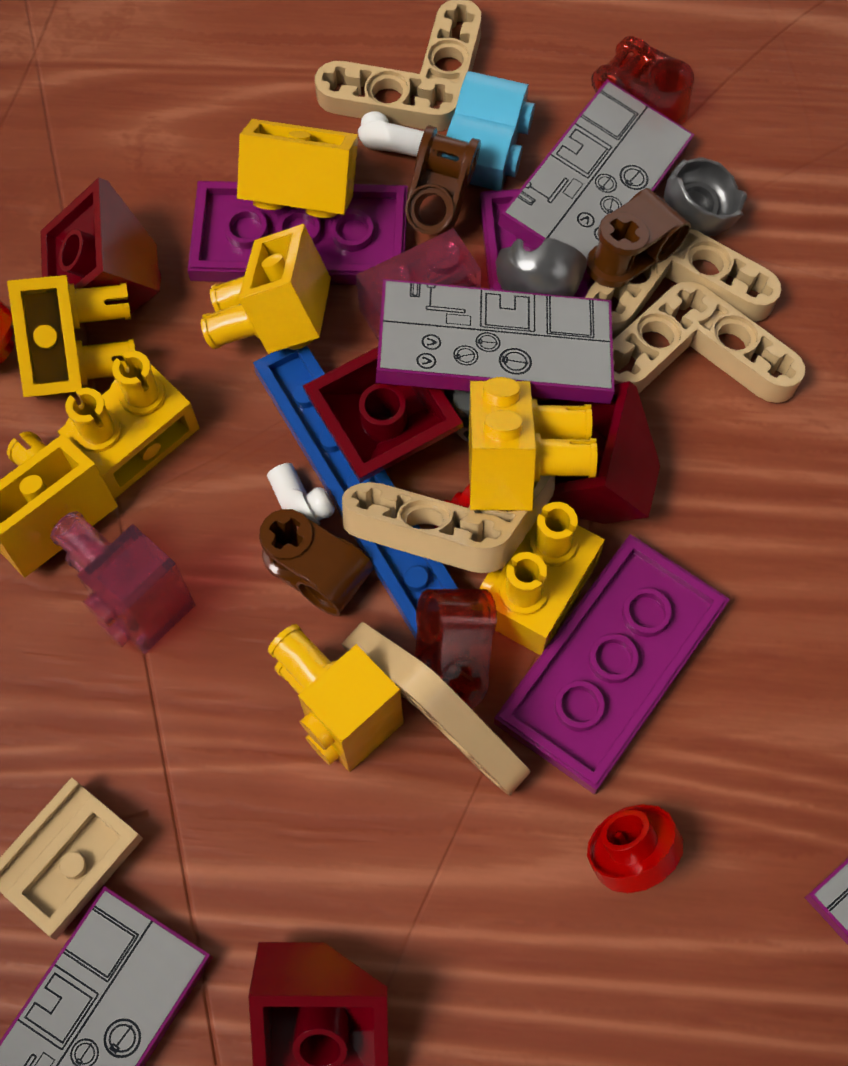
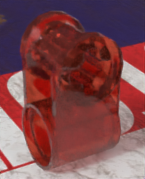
(650, 77)
(457, 637)

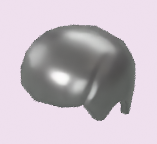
(705, 195)
(549, 269)

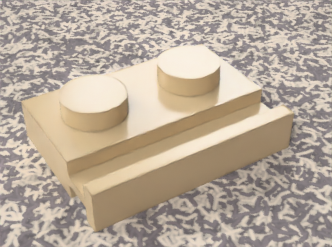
(64, 858)

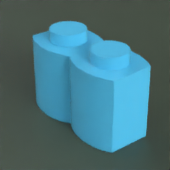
(495, 114)

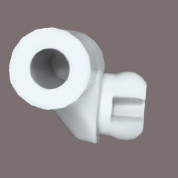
(380, 135)
(293, 496)

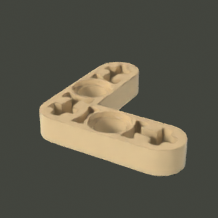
(428, 86)
(680, 268)
(700, 330)
(464, 537)
(443, 708)

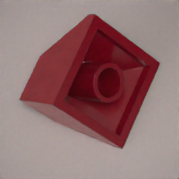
(101, 245)
(378, 421)
(625, 462)
(315, 1008)

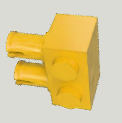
(296, 167)
(276, 299)
(44, 330)
(130, 423)
(520, 441)
(41, 492)
(543, 577)
(345, 702)

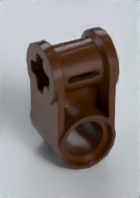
(441, 177)
(635, 239)
(320, 567)

